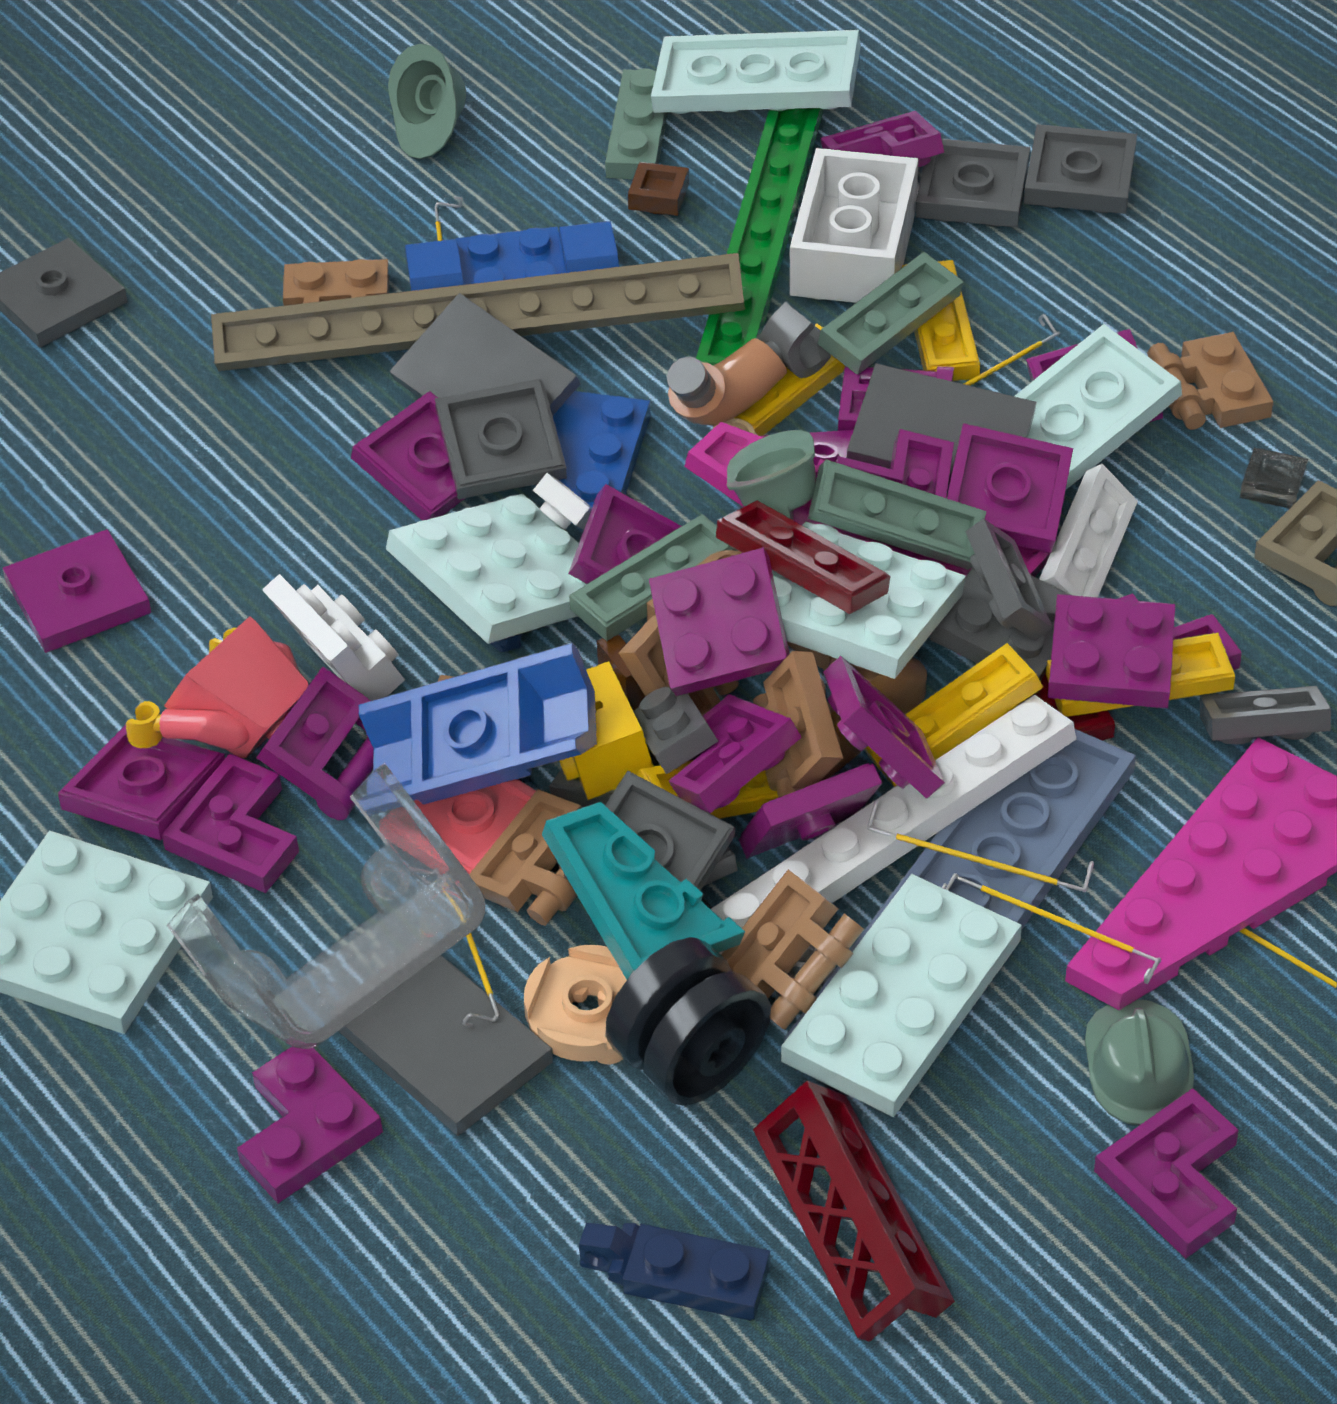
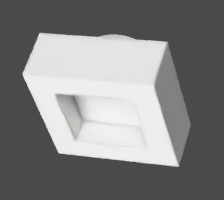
(561, 503)

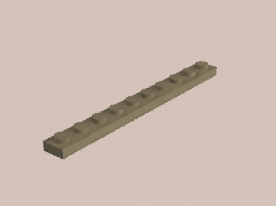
(522, 304)

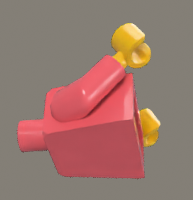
(229, 697)

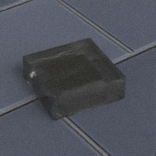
(1274, 478)

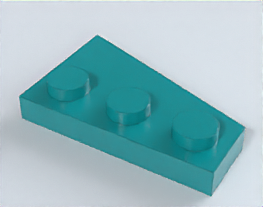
(627, 891)

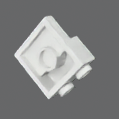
(334, 636)

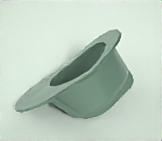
(424, 100)
(775, 471)
(1137, 1060)

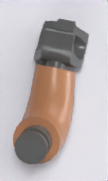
(724, 390)

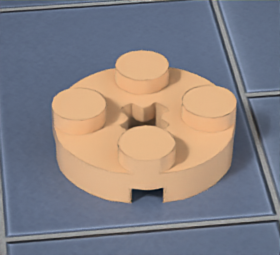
(553, 989)

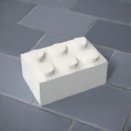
(852, 224)

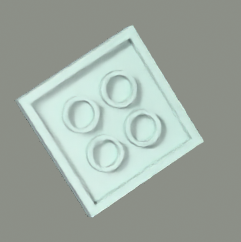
(493, 565)
(886, 630)
(90, 930)

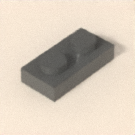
(1005, 572)
(1250, 714)
(673, 728)

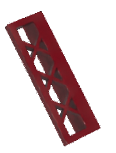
(870, 1201)

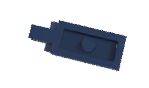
(678, 1267)

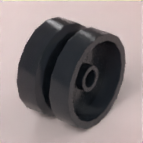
(687, 1021)

